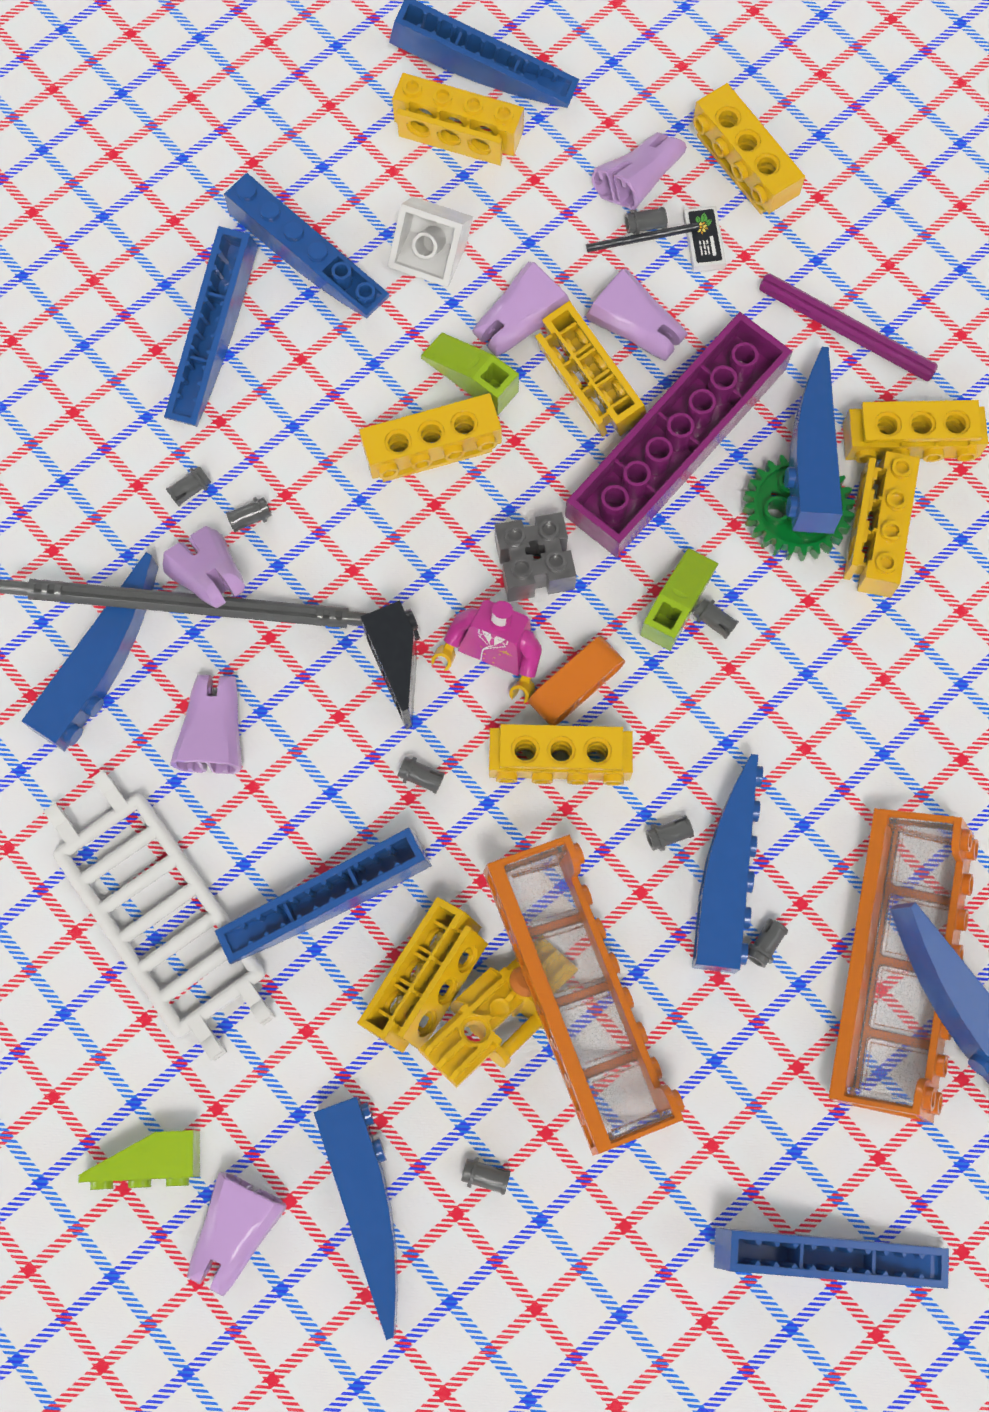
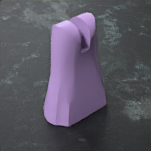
(634, 175)
(520, 309)
(636, 316)
(206, 572)
(210, 729)
(232, 1230)

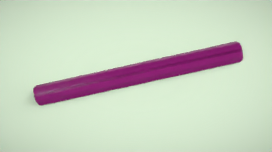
(848, 327)

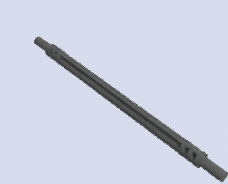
(181, 603)

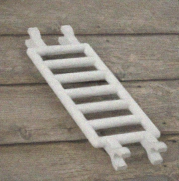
(120, 938)

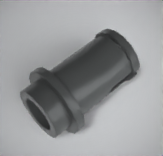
(645, 220)
(188, 485)
(249, 514)
(715, 618)
(420, 774)
(669, 833)
(766, 943)
(485, 1176)

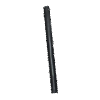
(642, 237)

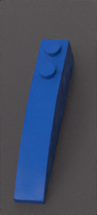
(478, 56)
(211, 324)
(813, 456)
(91, 668)
(325, 896)
(948, 983)
(365, 1198)
(830, 1258)

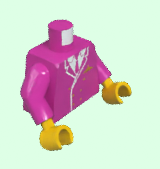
(497, 638)

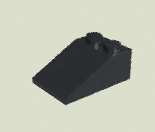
(393, 640)

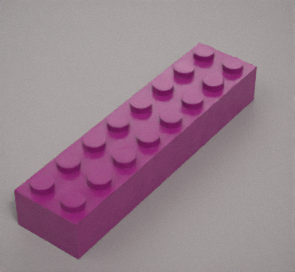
(677, 434)

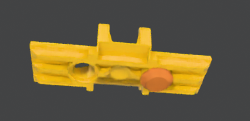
(483, 1010)

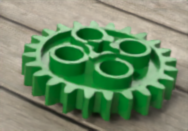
(779, 530)

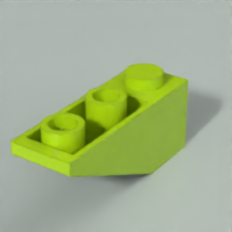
(473, 369)
(678, 599)
(157, 1156)

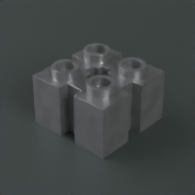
(520, 570)

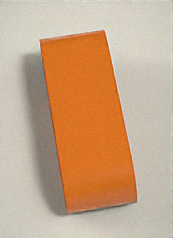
(576, 681)

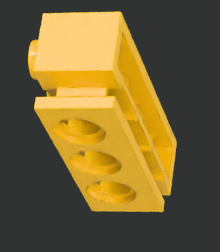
(471, 109)
(746, 150)
(598, 370)
(438, 425)
(916, 429)
(890, 523)
(573, 740)
(420, 992)

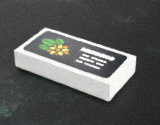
(706, 244)

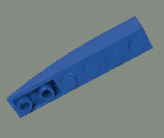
(302, 246)
(727, 879)

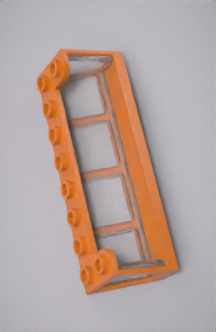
(580, 996)
(888, 1029)

